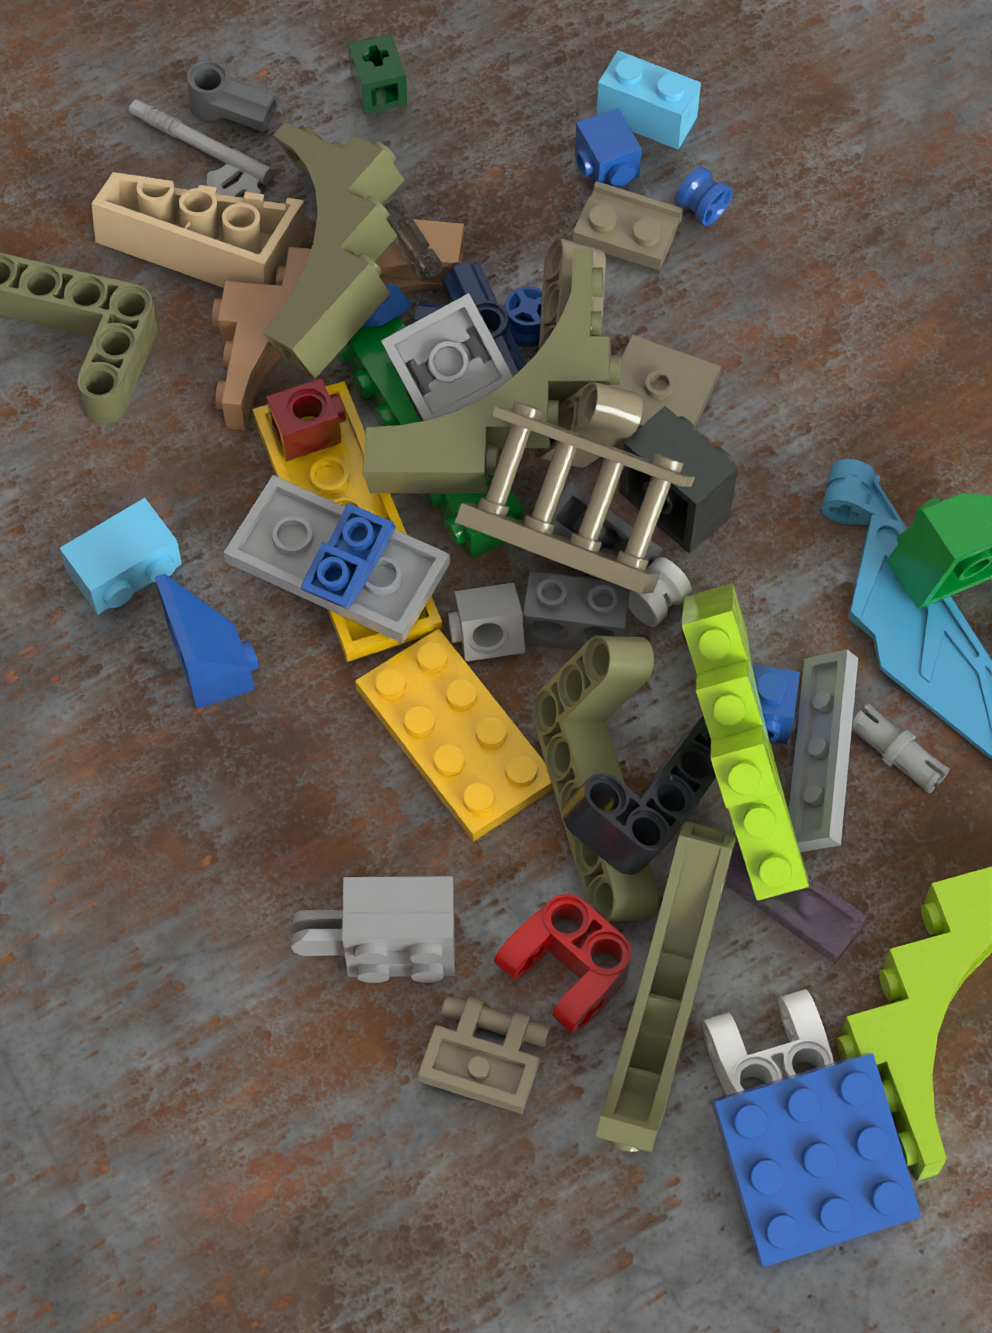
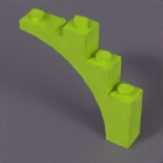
(741, 741)
(923, 983)

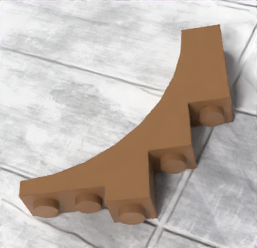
(251, 307)

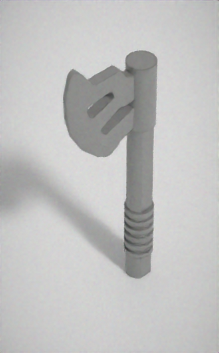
(236, 162)

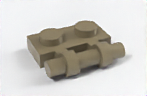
(479, 1067)

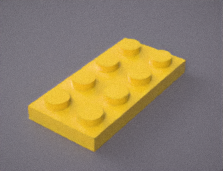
(455, 734)

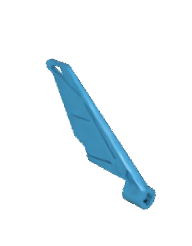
(924, 649)

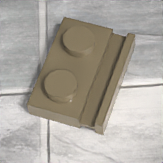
(628, 225)

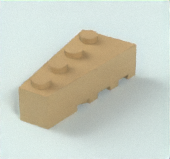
(197, 229)

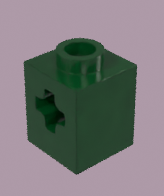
(374, 65)

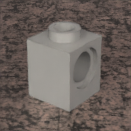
(488, 622)

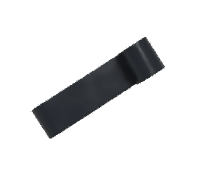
(635, 828)

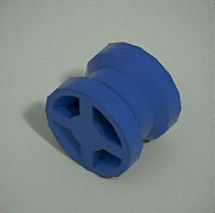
(703, 196)
(524, 302)

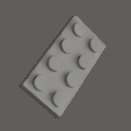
(286, 533)

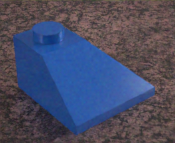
(206, 645)

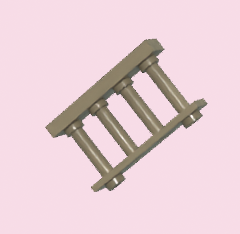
(537, 530)

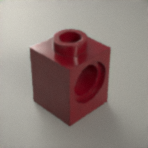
(305, 436)

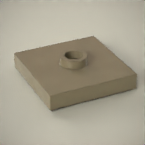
(667, 379)

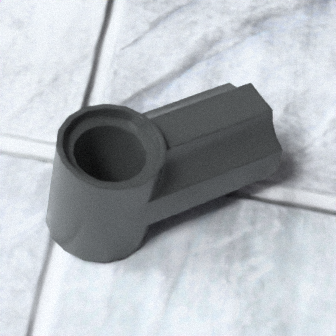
(220, 96)

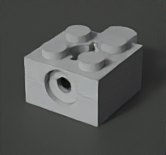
(448, 359)
(385, 928)

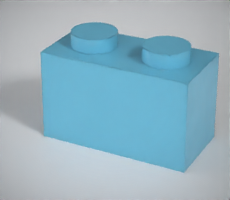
(649, 98)
(121, 556)

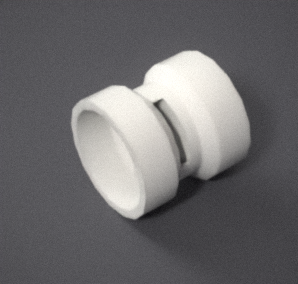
(669, 590)

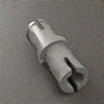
(899, 748)

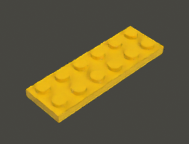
(339, 477)

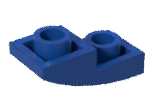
(349, 557)

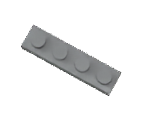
(822, 749)

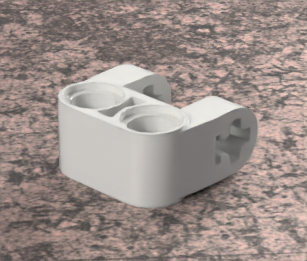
(806, 1044)

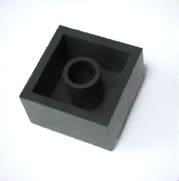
(688, 512)

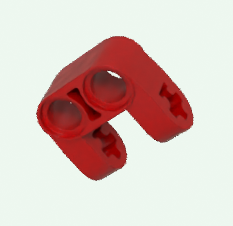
(575, 951)

